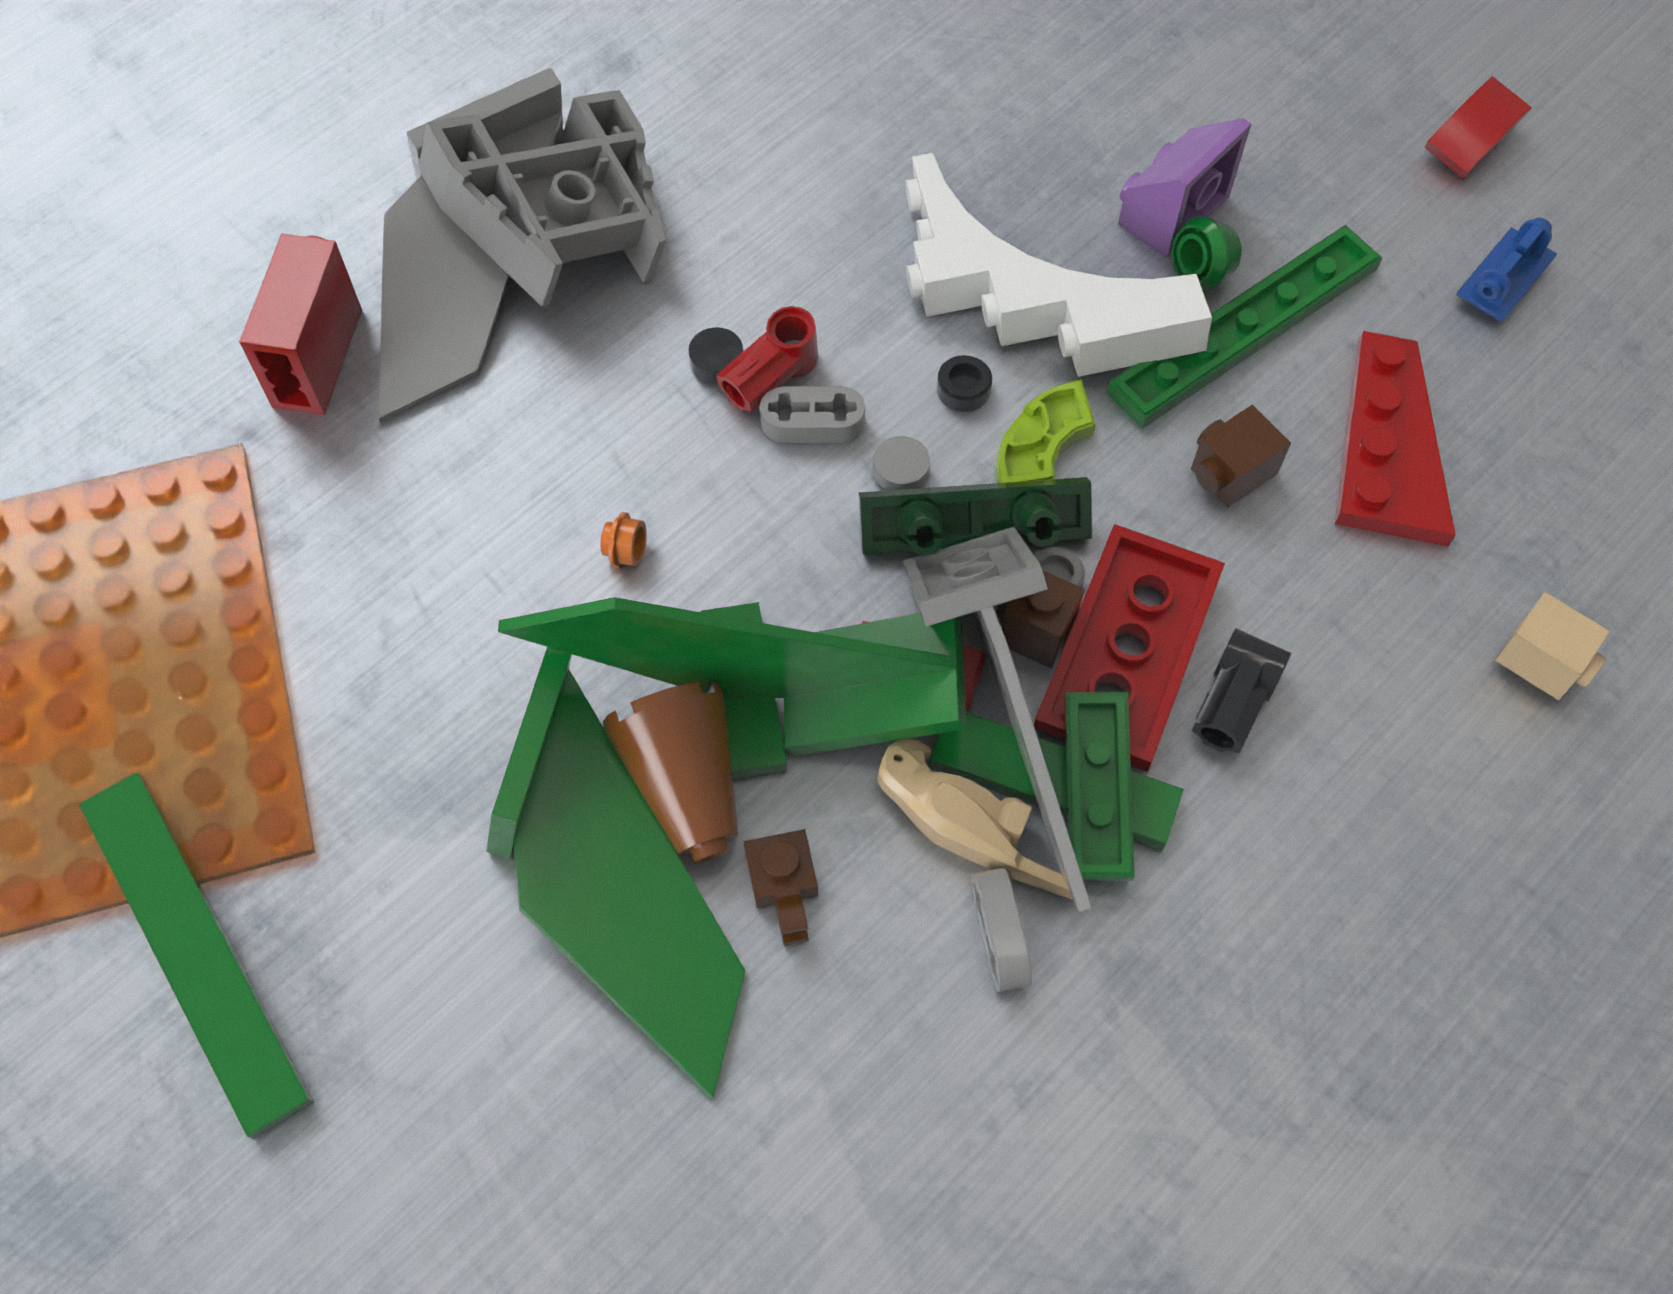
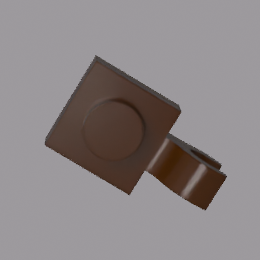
(782, 877)

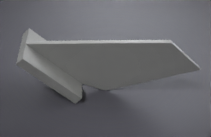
(435, 279)
(975, 579)

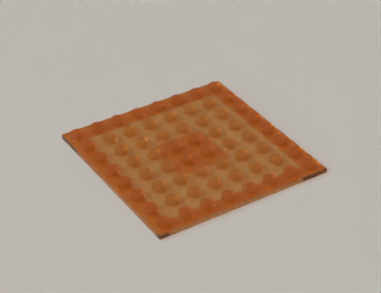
(148, 649)

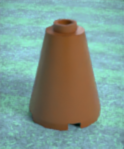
(682, 765)

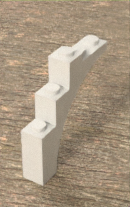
(1096, 317)

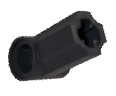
(1242, 683)

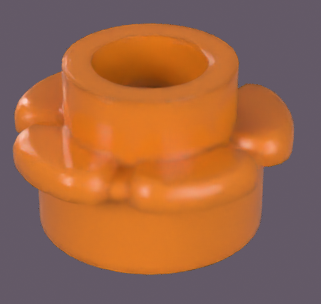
(624, 541)

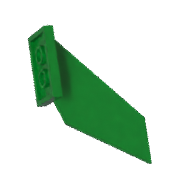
(836, 684)
(609, 880)

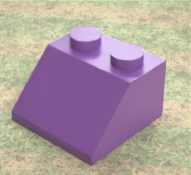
(1183, 182)

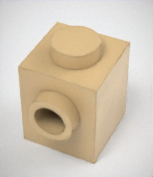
(1555, 647)

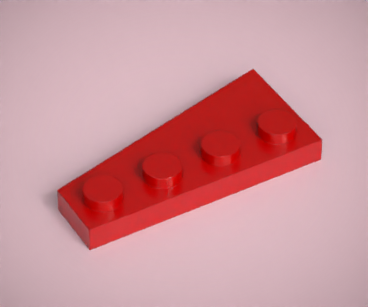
(1391, 451)

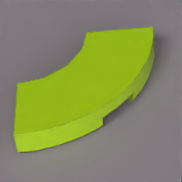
(1043, 433)

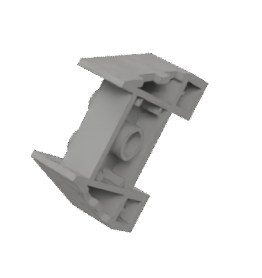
(553, 200)

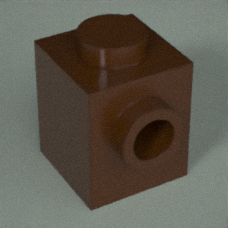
(1239, 455)
(1041, 621)

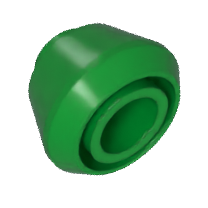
(1206, 250)

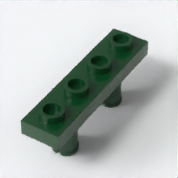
(945, 516)

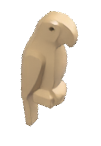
(962, 815)

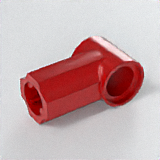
(771, 361)

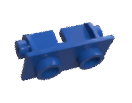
(1510, 269)

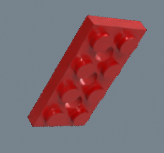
(1167, 631)

